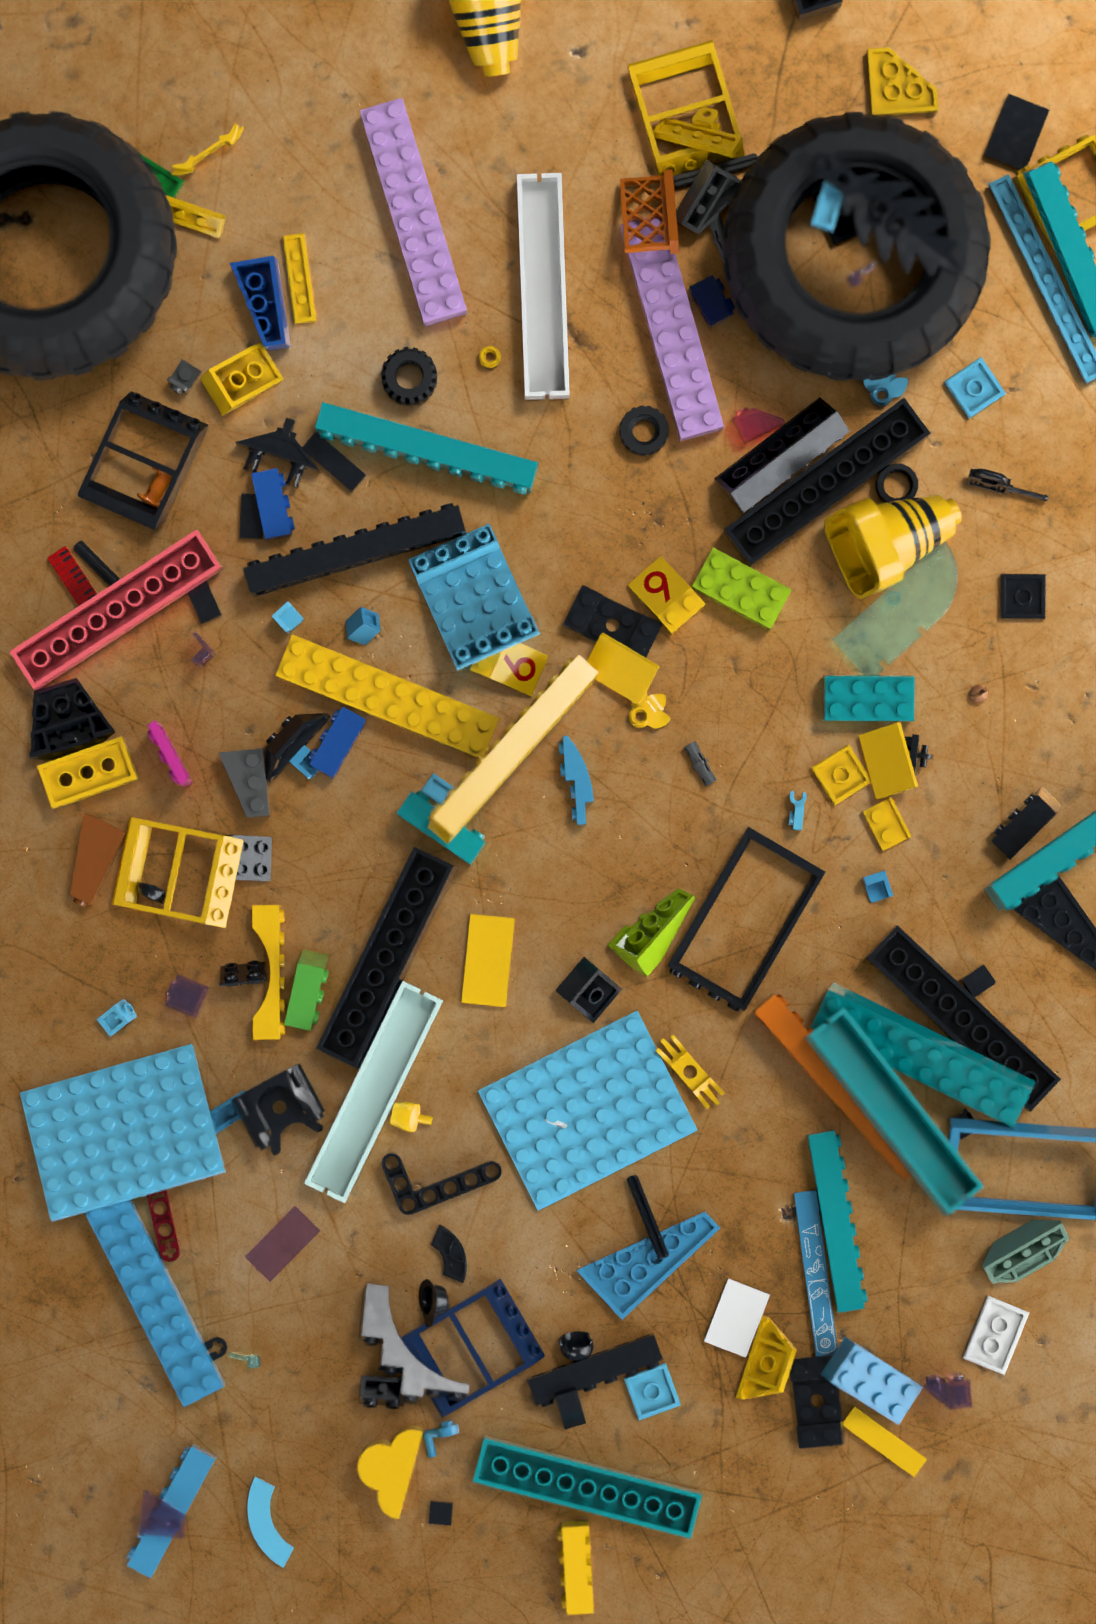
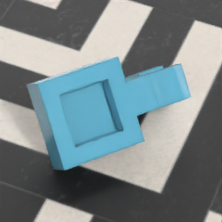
(796, 817)

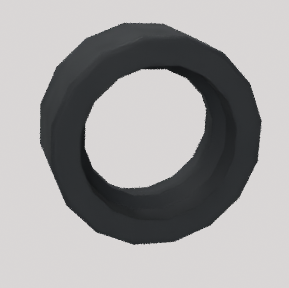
(910, 474)

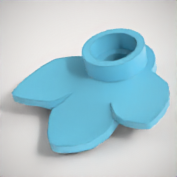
(891, 386)

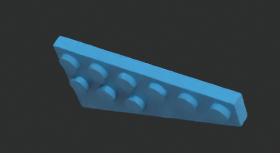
(635, 1271)

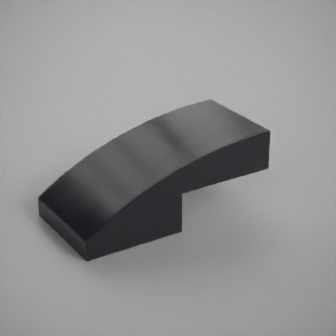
(570, 1407)

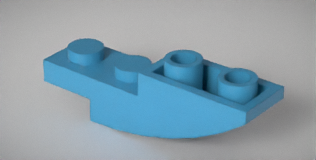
(575, 770)

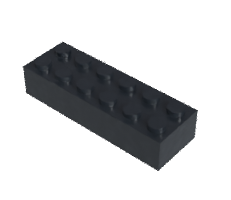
(782, 455)

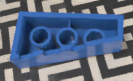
(264, 297)

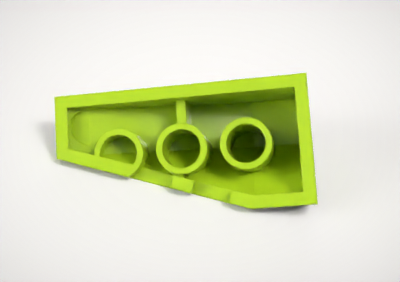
(648, 939)

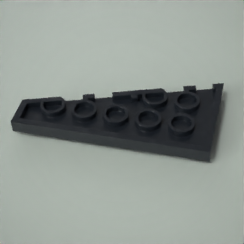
(1062, 919)

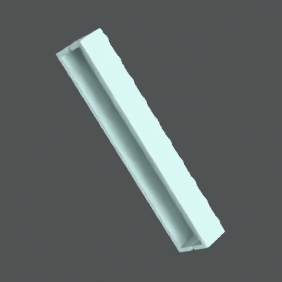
(373, 1091)

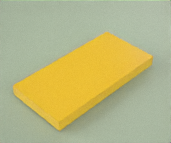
(488, 960)

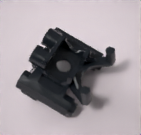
(257, 1111)

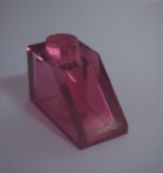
(755, 423)

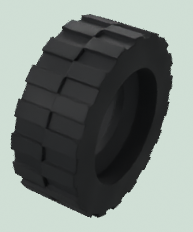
(644, 413)

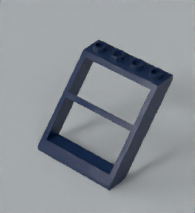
(512, 1322)

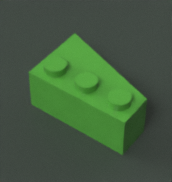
(307, 990)

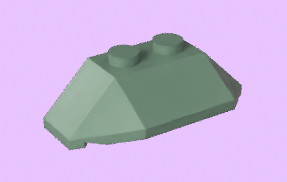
(1025, 1250)

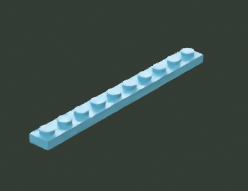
(1045, 276)

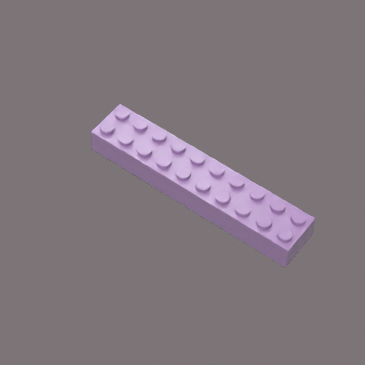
(413, 212)
(674, 338)

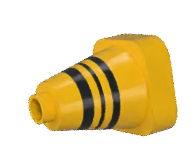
(489, 32)
(887, 538)

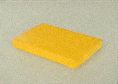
(622, 668)
(888, 760)

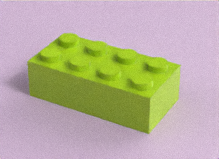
(741, 589)

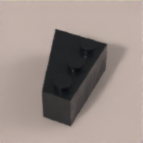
(1026, 822)

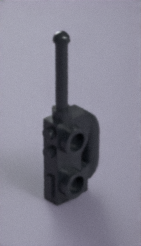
(997, 483)

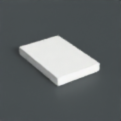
(736, 1317)
(995, 1335)

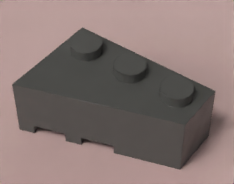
(706, 197)
(249, 780)

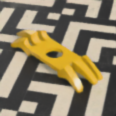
(230, 139)
(697, 1083)

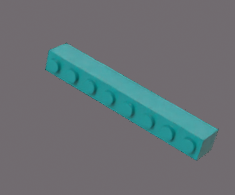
(1066, 237)
(836, 1221)

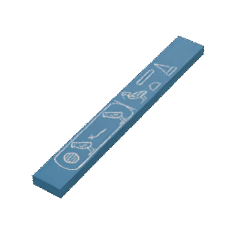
(815, 1272)

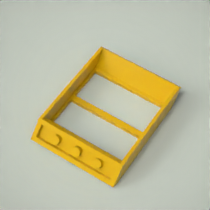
(669, 65)
(220, 882)

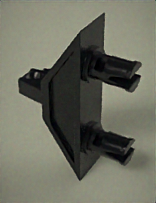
(281, 446)

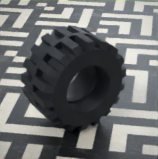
(404, 357)

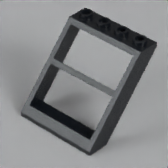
(126, 505)

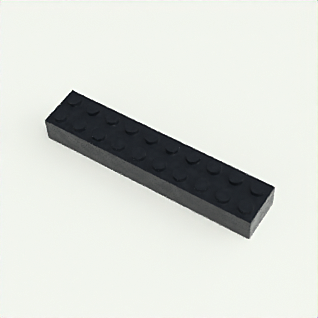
(826, 482)
(355, 550)
(386, 957)
(957, 1010)

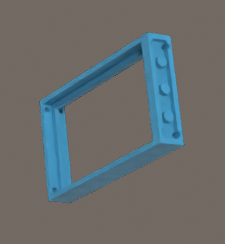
(1031, 1131)

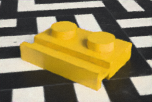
(886, 823)

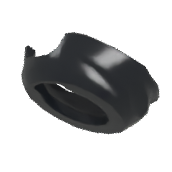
(151, 892)

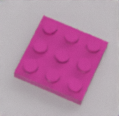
(168, 754)

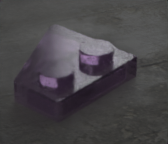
(160, 1518)

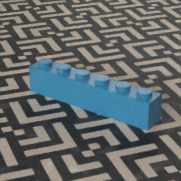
(180, 1496)

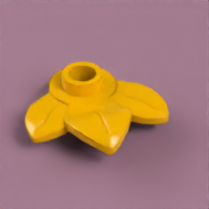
(652, 710)

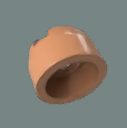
(976, 689)

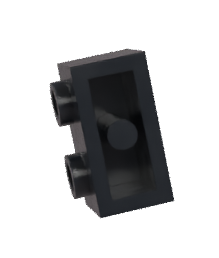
(379, 1391)

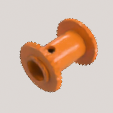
(156, 489)

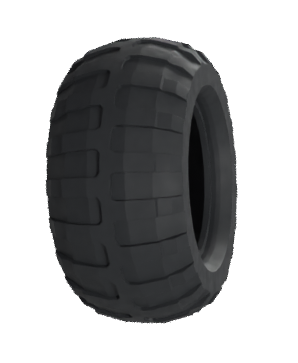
(139, 255)
(795, 322)

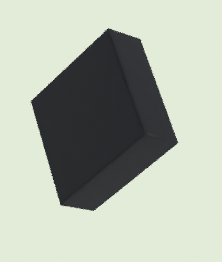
(440, 1512)

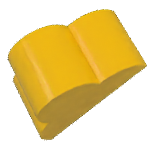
(389, 1465)

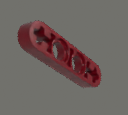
(159, 1219)

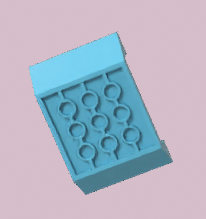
(473, 597)

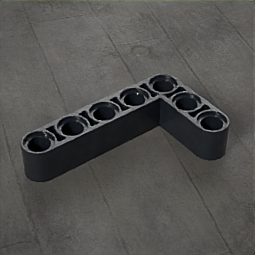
(437, 1187)

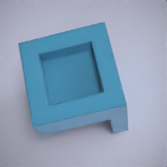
(363, 626)
(302, 763)
(877, 886)

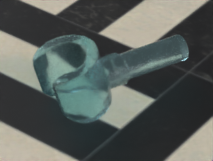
(252, 1360)

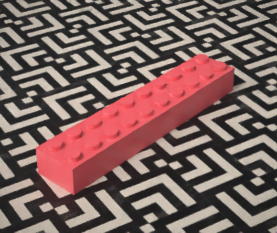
(116, 610)

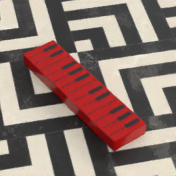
(72, 575)

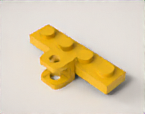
(702, 134)

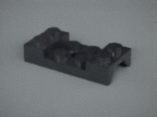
(593, 610)
(816, 1424)

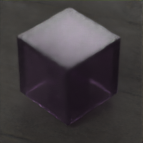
(187, 995)

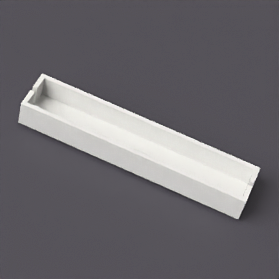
(543, 286)

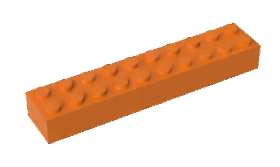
(790, 1032)

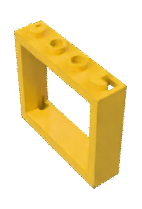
(1063, 153)

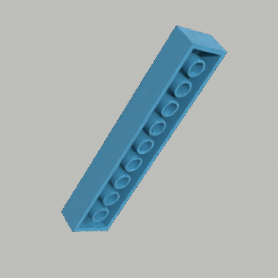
(156, 1301)

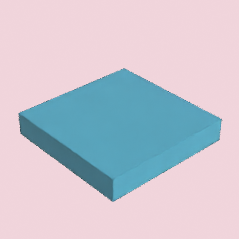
(974, 387)
(652, 1391)

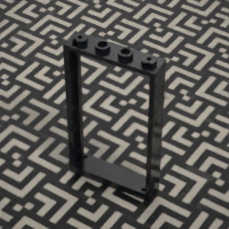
(699, 981)

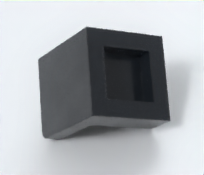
(978, 980)

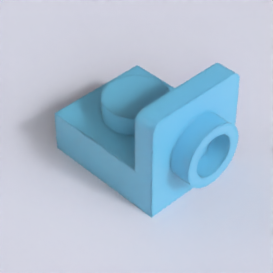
(117, 1017)

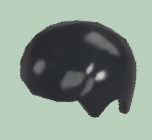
(576, 1345)

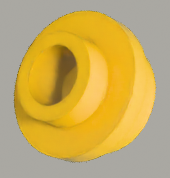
(486, 350)

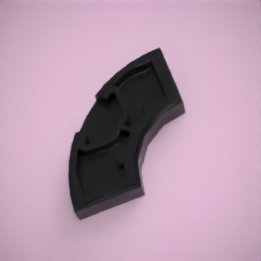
(452, 1252)

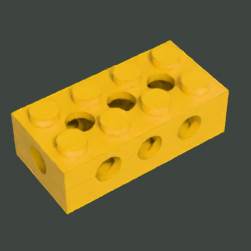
(75, 763)

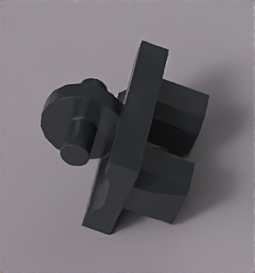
(913, 746)

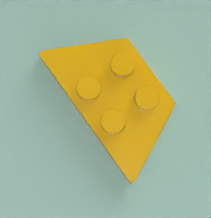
(767, 1363)

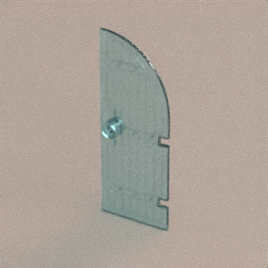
(893, 618)

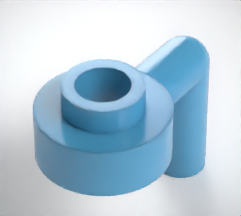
(446, 1429)

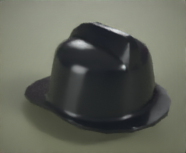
(432, 1301)

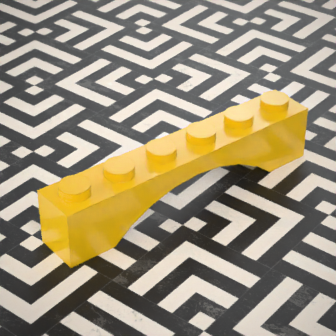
(267, 924)

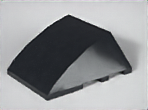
(65, 721)

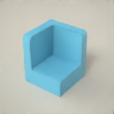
(287, 617)

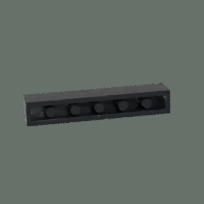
(596, 1368)

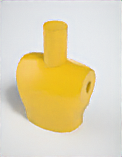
(407, 1116)

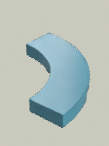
(261, 1523)

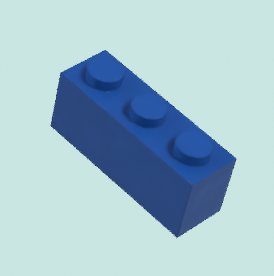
(272, 504)
(336, 742)

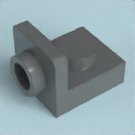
(183, 377)

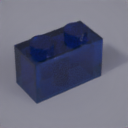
(711, 301)

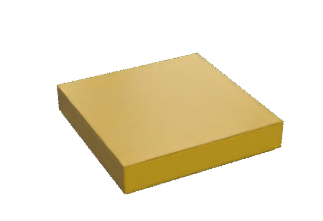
(841, 774)

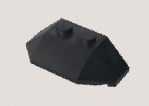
(293, 736)

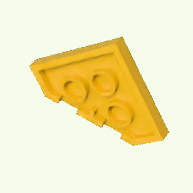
(897, 86)

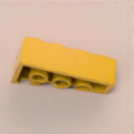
(577, 1567)

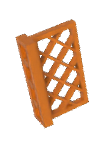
(667, 207)

